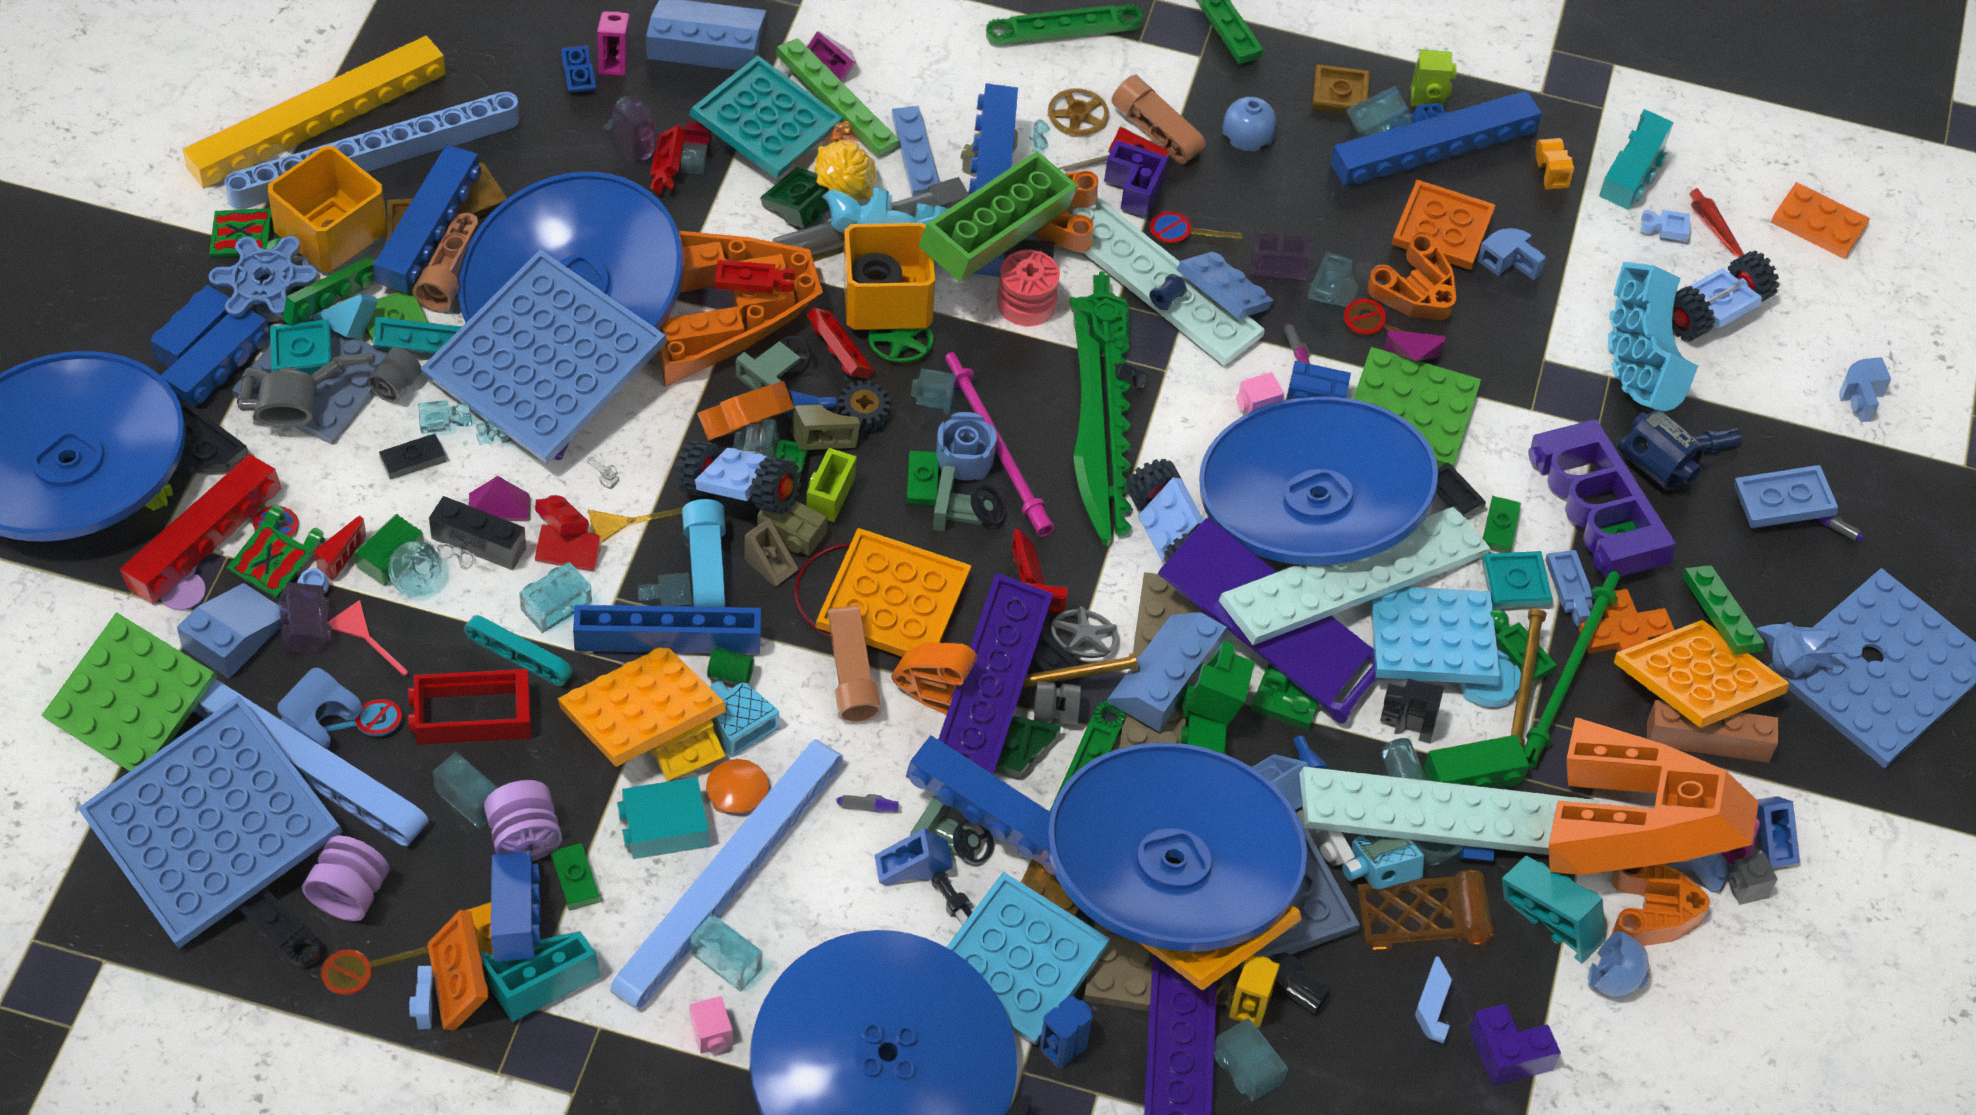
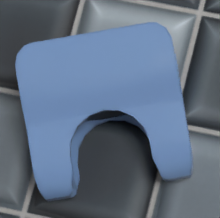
(315, 698)

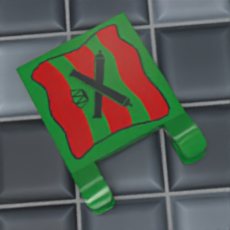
(235, 224)
(272, 557)

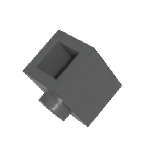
(1752, 878)

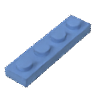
(914, 149)

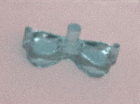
(1038, 140)

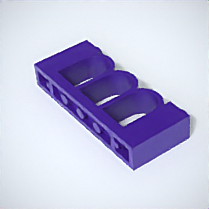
(1584, 443)

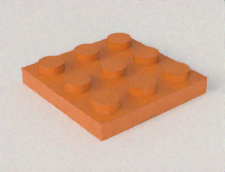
(1450, 217)

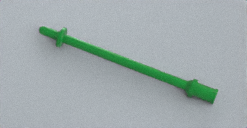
(1538, 736)

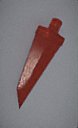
(1711, 215)

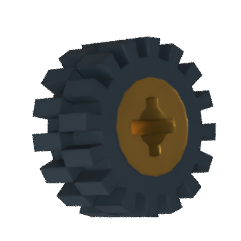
(867, 404)

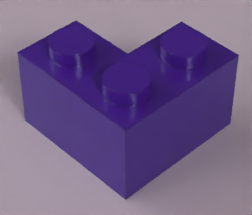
(1138, 173)
(1511, 1053)

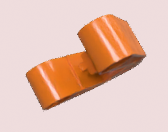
(1073, 230)
(1427, 290)
(745, 410)
(933, 671)
(1670, 904)

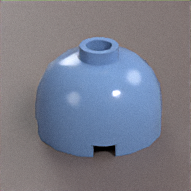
(1250, 123)
(1621, 967)

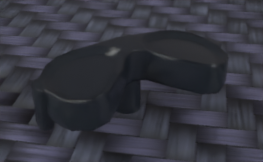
(1125, 371)

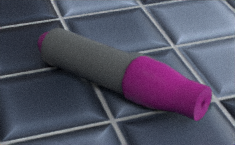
(1299, 348)

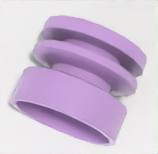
(523, 819)
(345, 878)

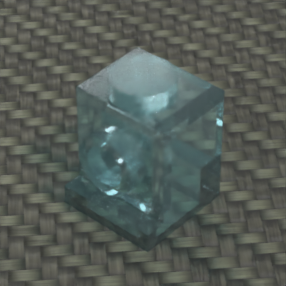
(934, 389)

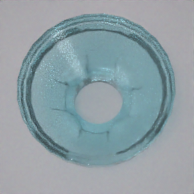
(403, 572)

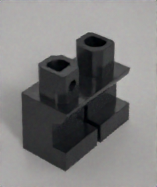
(1413, 707)

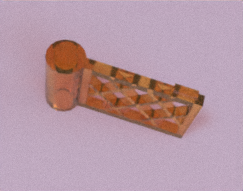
(1467, 910)

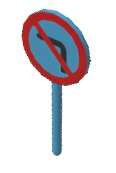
(376, 719)

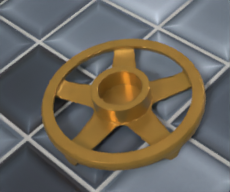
(1078, 111)

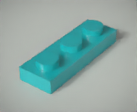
(411, 335)

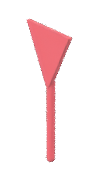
(353, 623)

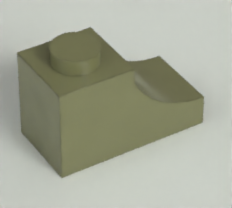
(821, 429)

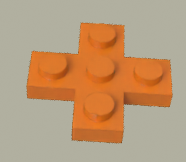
(1625, 627)

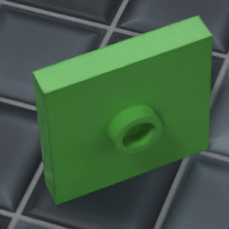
(396, 306)

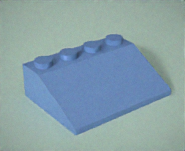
(704, 33)

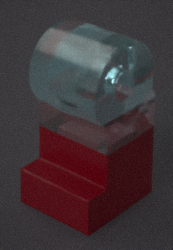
(695, 148)

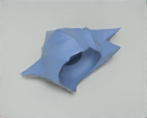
(1798, 649)

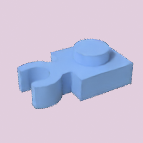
(1669, 224)
(422, 1004)

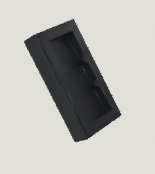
(412, 456)
(1458, 492)

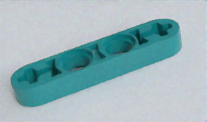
(518, 650)

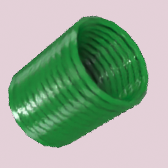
(730, 666)

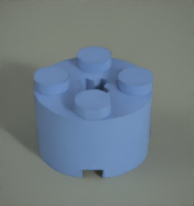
(967, 445)

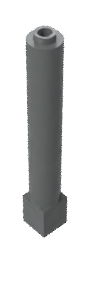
(825, 238)

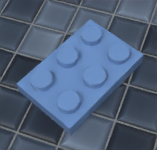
(1225, 284)
(1785, 496)

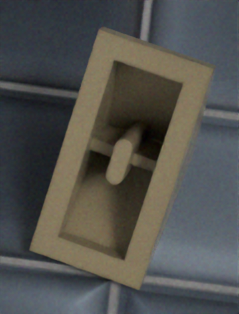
(768, 553)

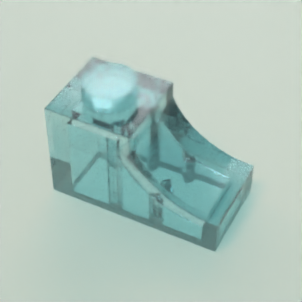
(758, 438)

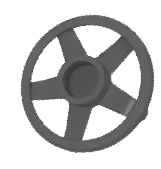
(1083, 633)

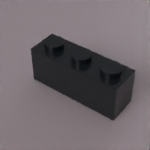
(478, 532)

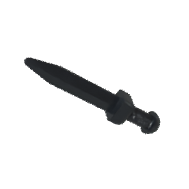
(956, 903)

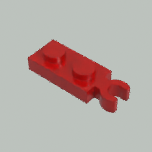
(667, 158)
(752, 277)

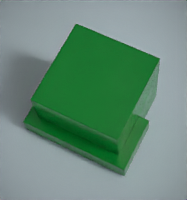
(1220, 685)

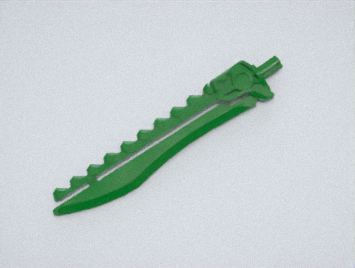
(1110, 334)

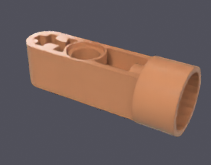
(1158, 119)
(440, 279)
(857, 694)

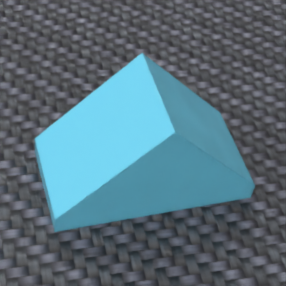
(350, 316)

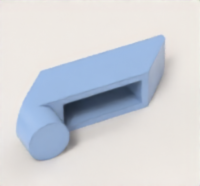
(1432, 1002)

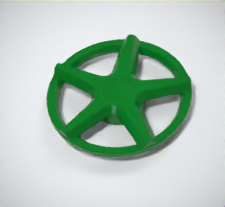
(900, 341)

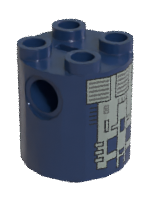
(1662, 450)

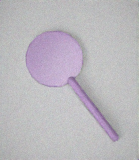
(185, 593)

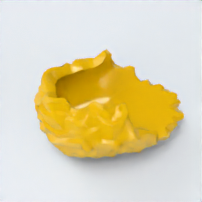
(846, 169)

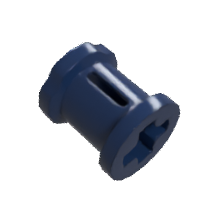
(1168, 292)

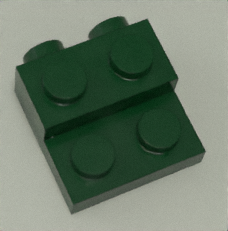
(797, 198)

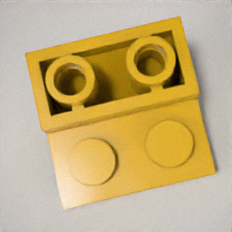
(688, 752)

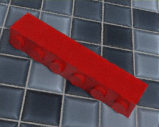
(200, 529)

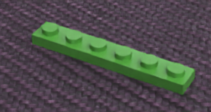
(837, 96)

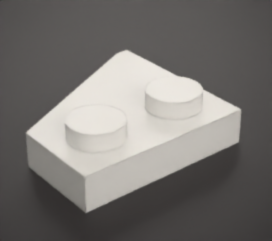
(1330, 844)

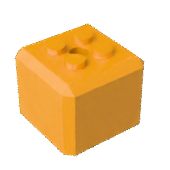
(328, 207)
(889, 304)

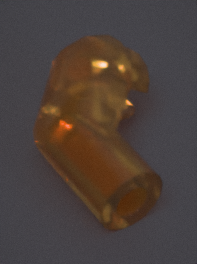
(839, 130)

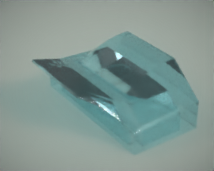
(1334, 281)

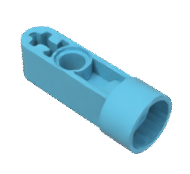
(704, 528)

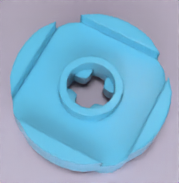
(1495, 695)

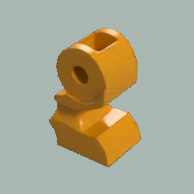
(1558, 164)

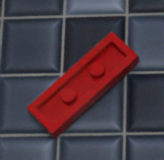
(840, 343)

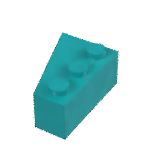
(1637, 161)
(1558, 904)
(528, 984)

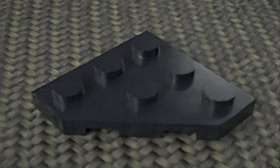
(207, 444)

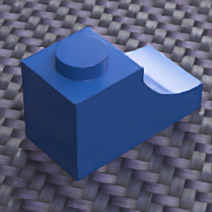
(1778, 831)
(913, 858)

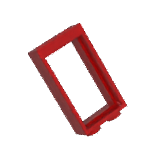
(469, 685)

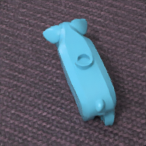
(878, 210)

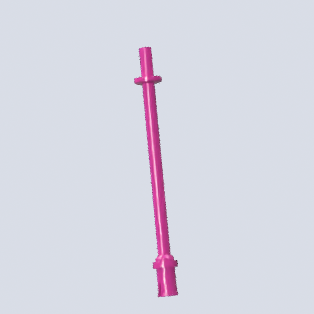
(1033, 507)

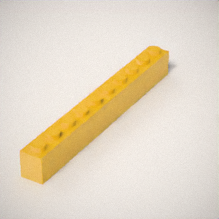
(314, 111)

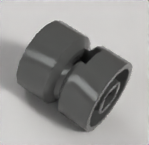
(394, 373)
(1046, 703)

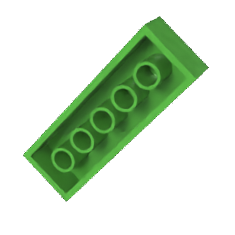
(997, 216)

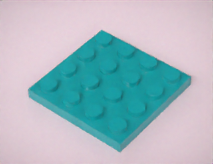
(766, 116)

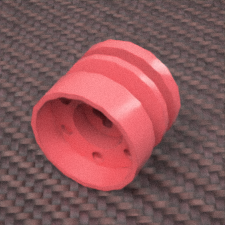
(1028, 288)

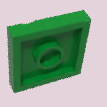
(1283, 700)

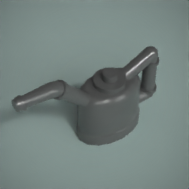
(289, 394)

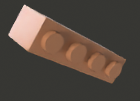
(1737, 736)

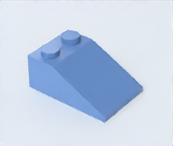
(230, 628)

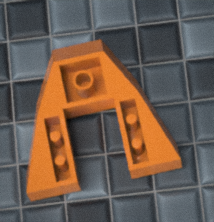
(715, 335)
(1694, 815)

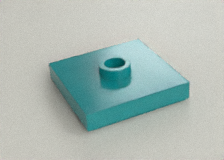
(301, 346)
(1517, 579)

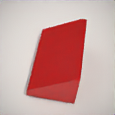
(578, 549)
(1026, 559)

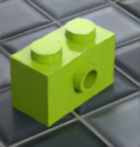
(1432, 77)
(831, 483)

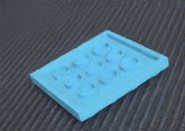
(1435, 636)
(1027, 952)

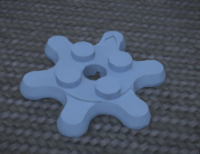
(255, 263)

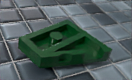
(1024, 745)

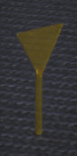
(609, 524)

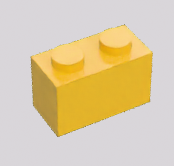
(1254, 989)

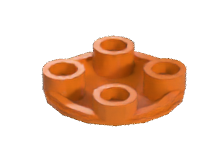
(737, 786)

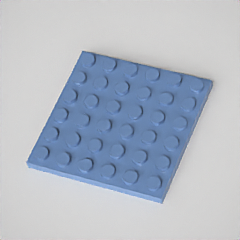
(544, 356)
(209, 821)

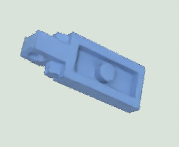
(1571, 584)

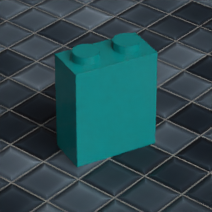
(663, 818)

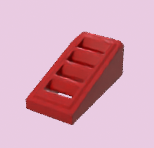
(338, 549)

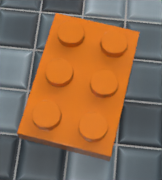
(1820, 220)
(457, 970)

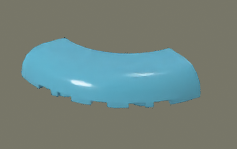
(1644, 339)

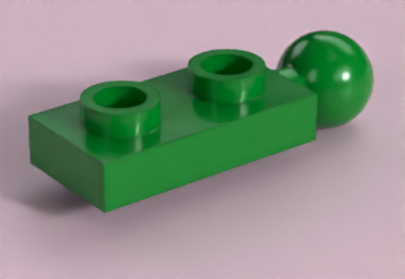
(1513, 643)

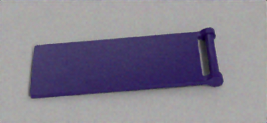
(1312, 656)

